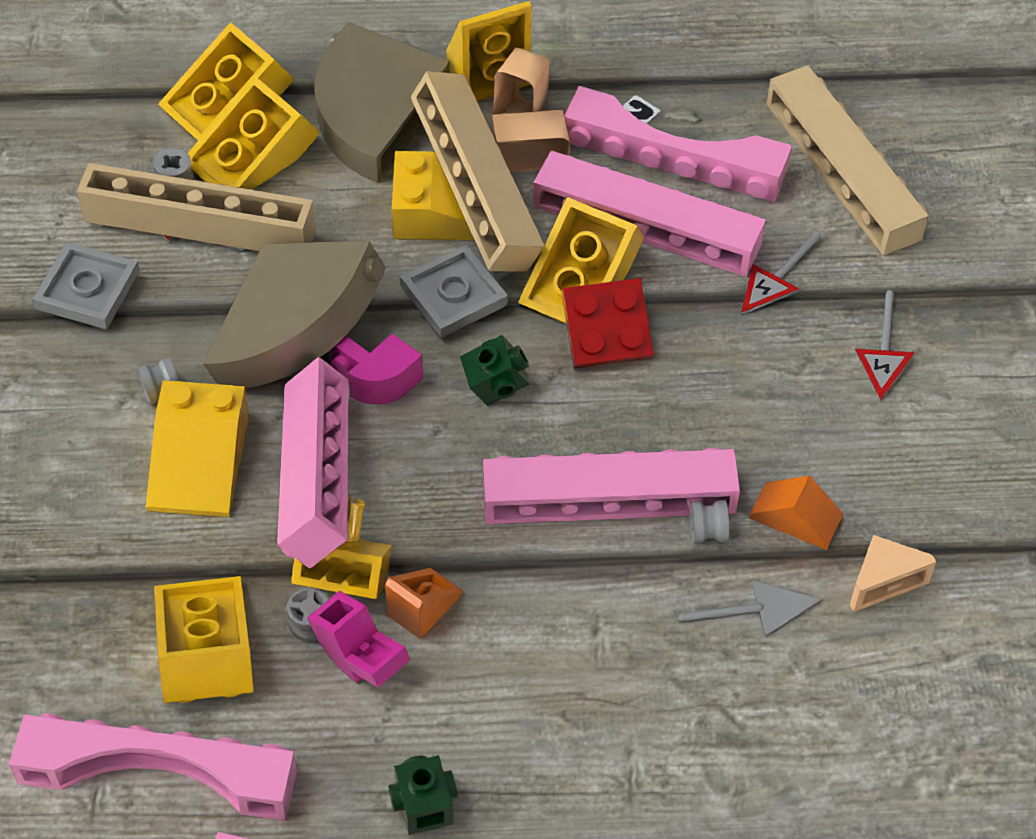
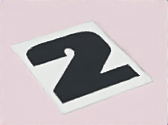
(641, 109)

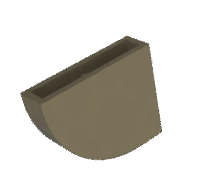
(366, 97)
(293, 309)

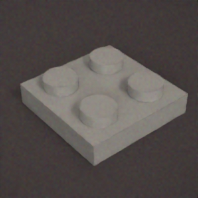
(86, 285)
(453, 290)

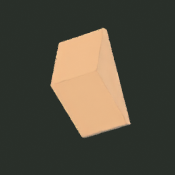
(890, 571)

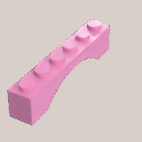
(742, 165)
(63, 752)

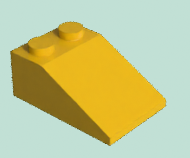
(485, 43)
(219, 78)
(251, 139)
(424, 200)
(580, 250)
(196, 448)
(202, 640)

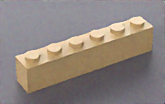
(847, 160)
(477, 172)
(193, 209)

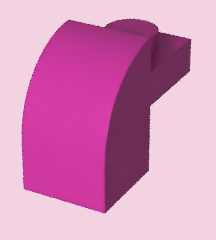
(379, 375)
(354, 642)

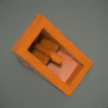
(799, 510)
(419, 599)

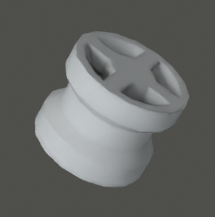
(173, 163)
(153, 377)
(709, 522)
(299, 607)

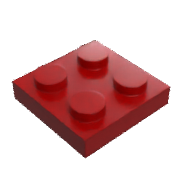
(607, 323)

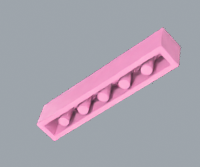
(663, 215)
(314, 464)
(607, 485)

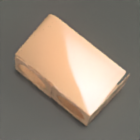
(521, 68)
(529, 137)

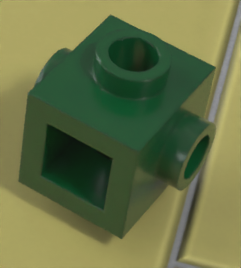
(495, 369)
(423, 793)

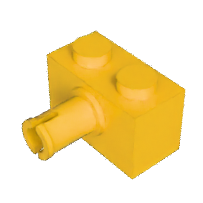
(353, 567)

